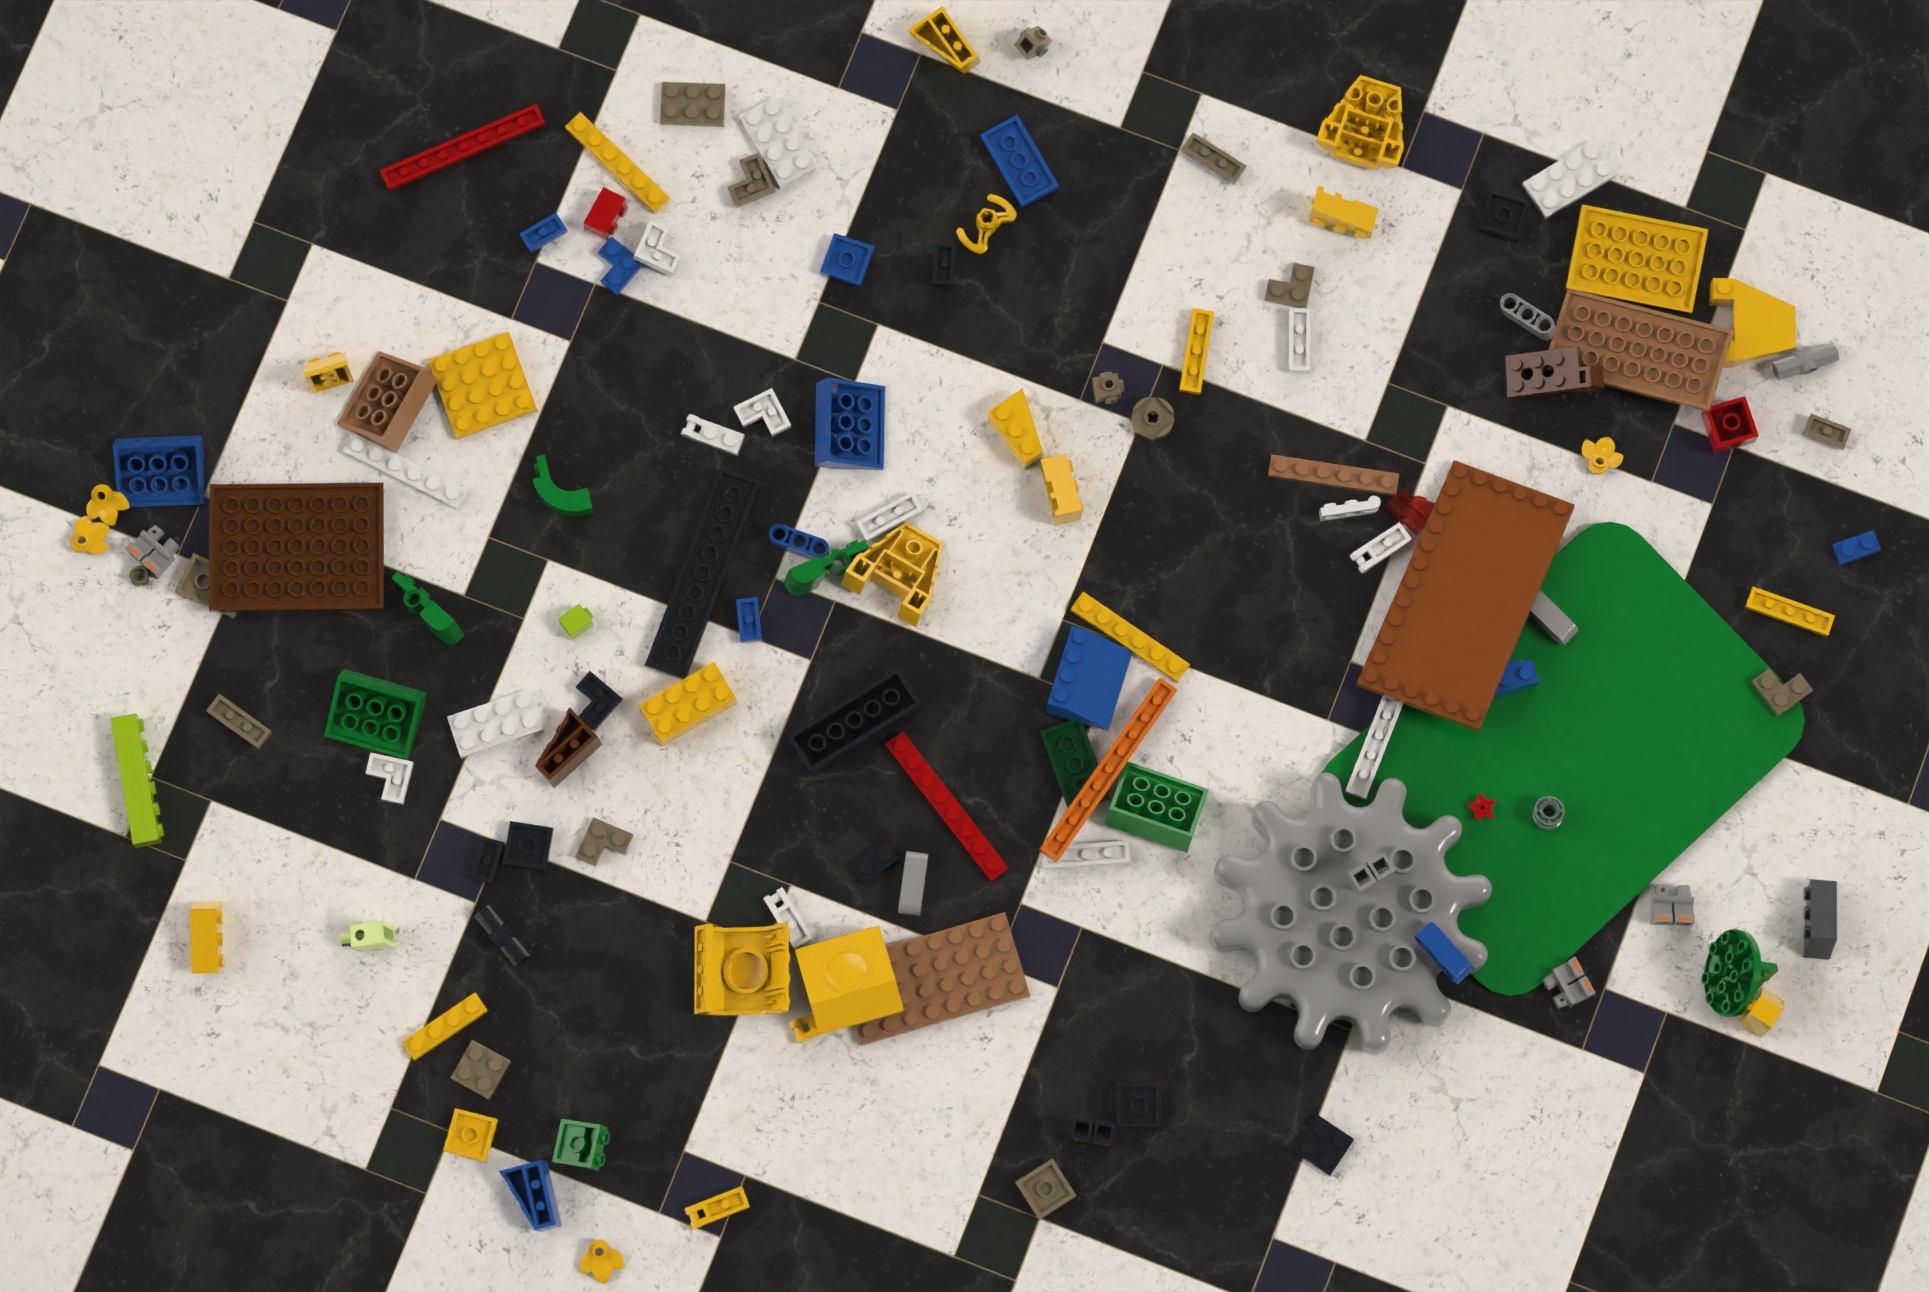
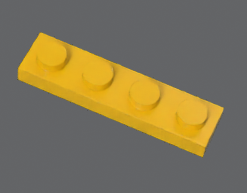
(1196, 351)
(1789, 611)
(445, 1026)

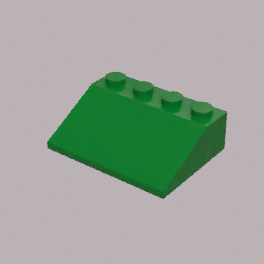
(375, 714)
(1156, 806)

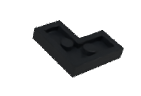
(602, 700)

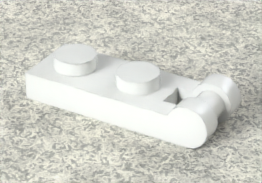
(713, 435)
(1349, 509)
(1381, 547)
(788, 914)

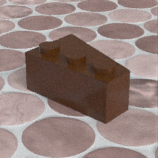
(567, 749)

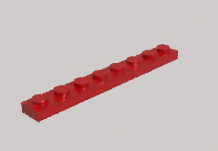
(462, 147)
(947, 806)

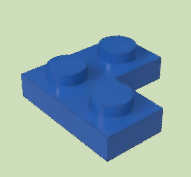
(623, 265)

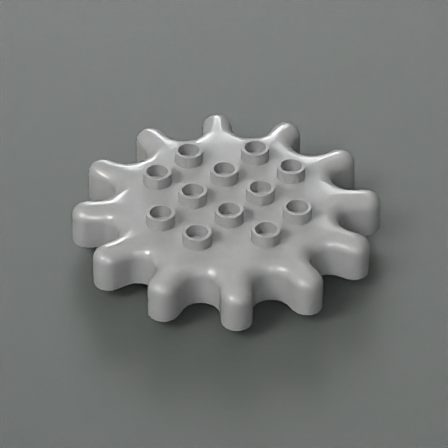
(1324, 942)

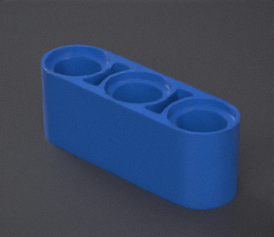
(791, 535)
(1444, 952)

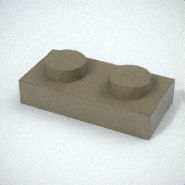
(1826, 431)

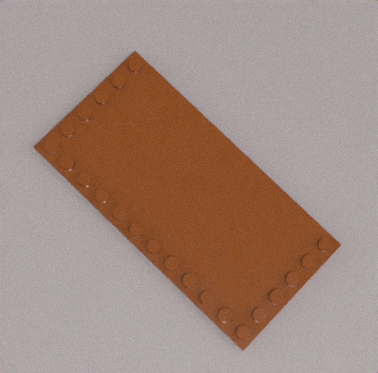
(1466, 595)

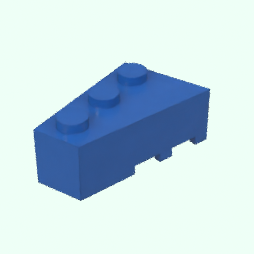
(1517, 677)
(535, 1194)

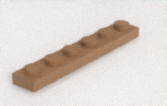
(1333, 475)

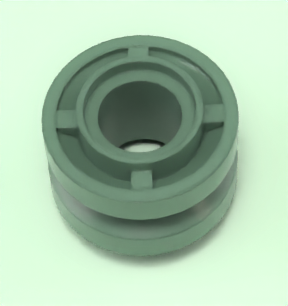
(1548, 803)

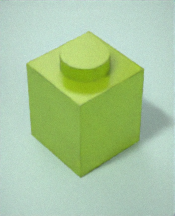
(576, 621)

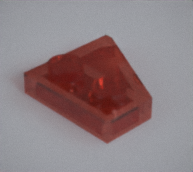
(1411, 510)

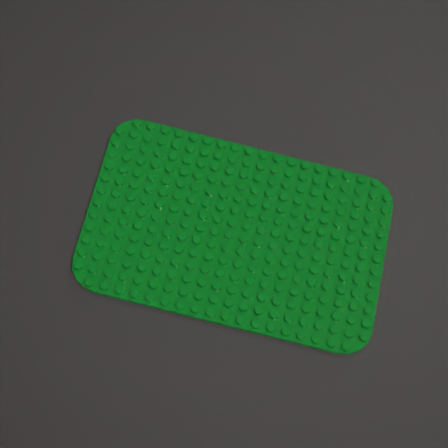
(1632, 727)

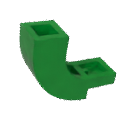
(563, 502)

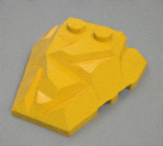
(1365, 126)

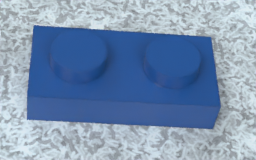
(543, 232)
(1856, 548)
(749, 620)

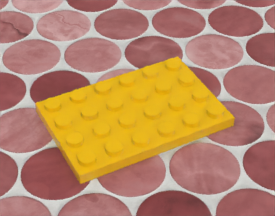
(1636, 259)

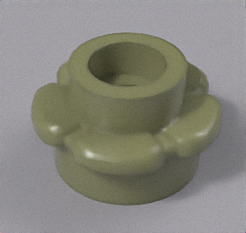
(135, 572)

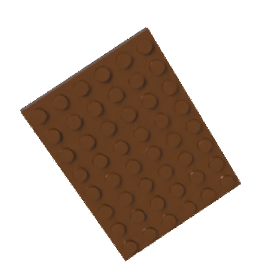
(296, 547)

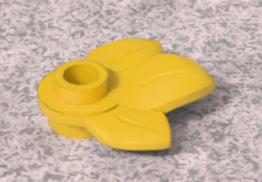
(1601, 452)
(106, 508)
(92, 534)
(602, 1264)

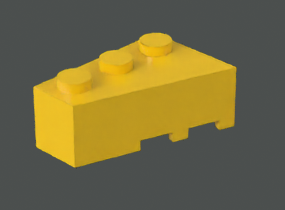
(946, 40)
(1343, 214)
(1016, 427)
(1061, 489)
(206, 937)
(1762, 1012)

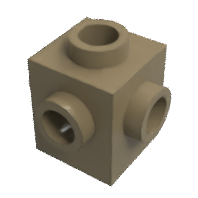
(1033, 42)
(1107, 388)

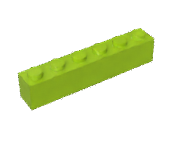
(136, 780)

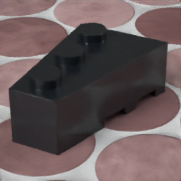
(1820, 919)

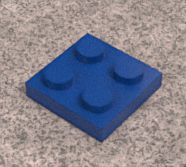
(847, 260)

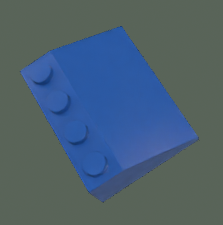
(849, 425)
(160, 470)
(1089, 679)

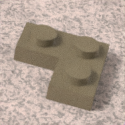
(756, 184)
(1293, 293)
(1781, 696)
(600, 836)

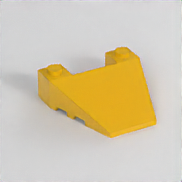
(1759, 321)
(903, 565)

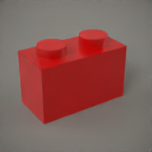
(605, 214)

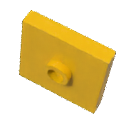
(470, 1135)

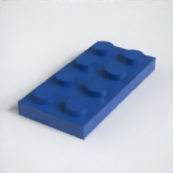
(1019, 161)

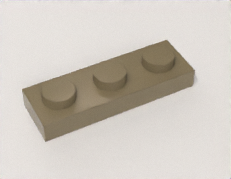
(1213, 158)
(239, 721)

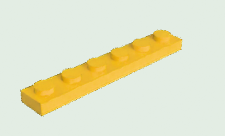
(617, 163)
(1130, 637)

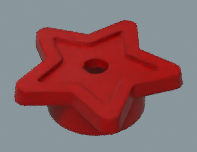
(1486, 812)

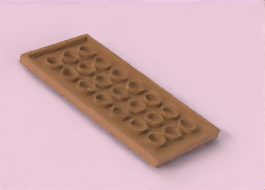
(1645, 348)
(951, 977)

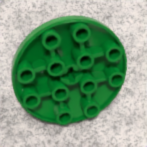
(1734, 972)

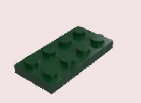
(1070, 758)

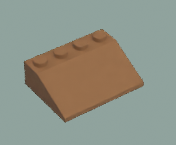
(388, 401)

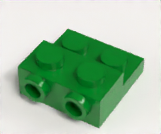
(581, 1144)

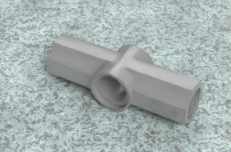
(1805, 361)

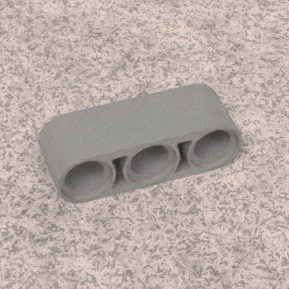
(1521, 309)
(1552, 619)
(913, 883)

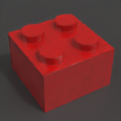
(1730, 425)

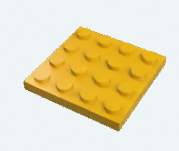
(482, 385)

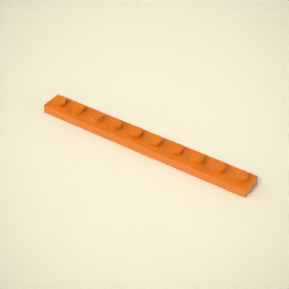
(1107, 770)

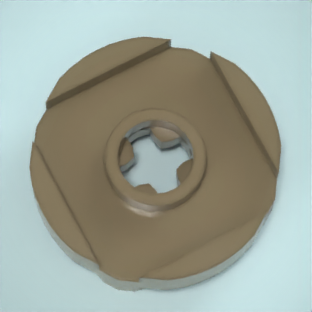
(1152, 406)

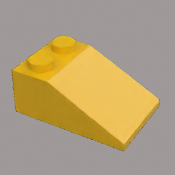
(328, 372)

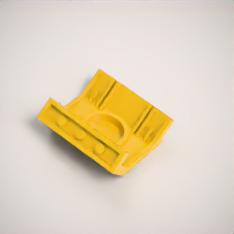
(742, 970)
(849, 980)

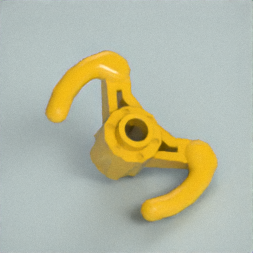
(987, 228)

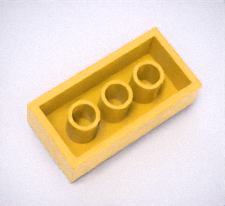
(688, 704)

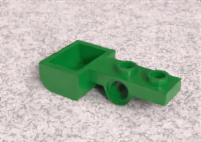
(809, 575)
(435, 618)

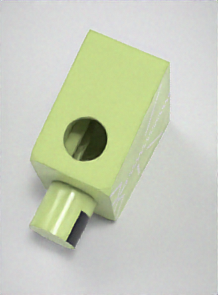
(369, 936)

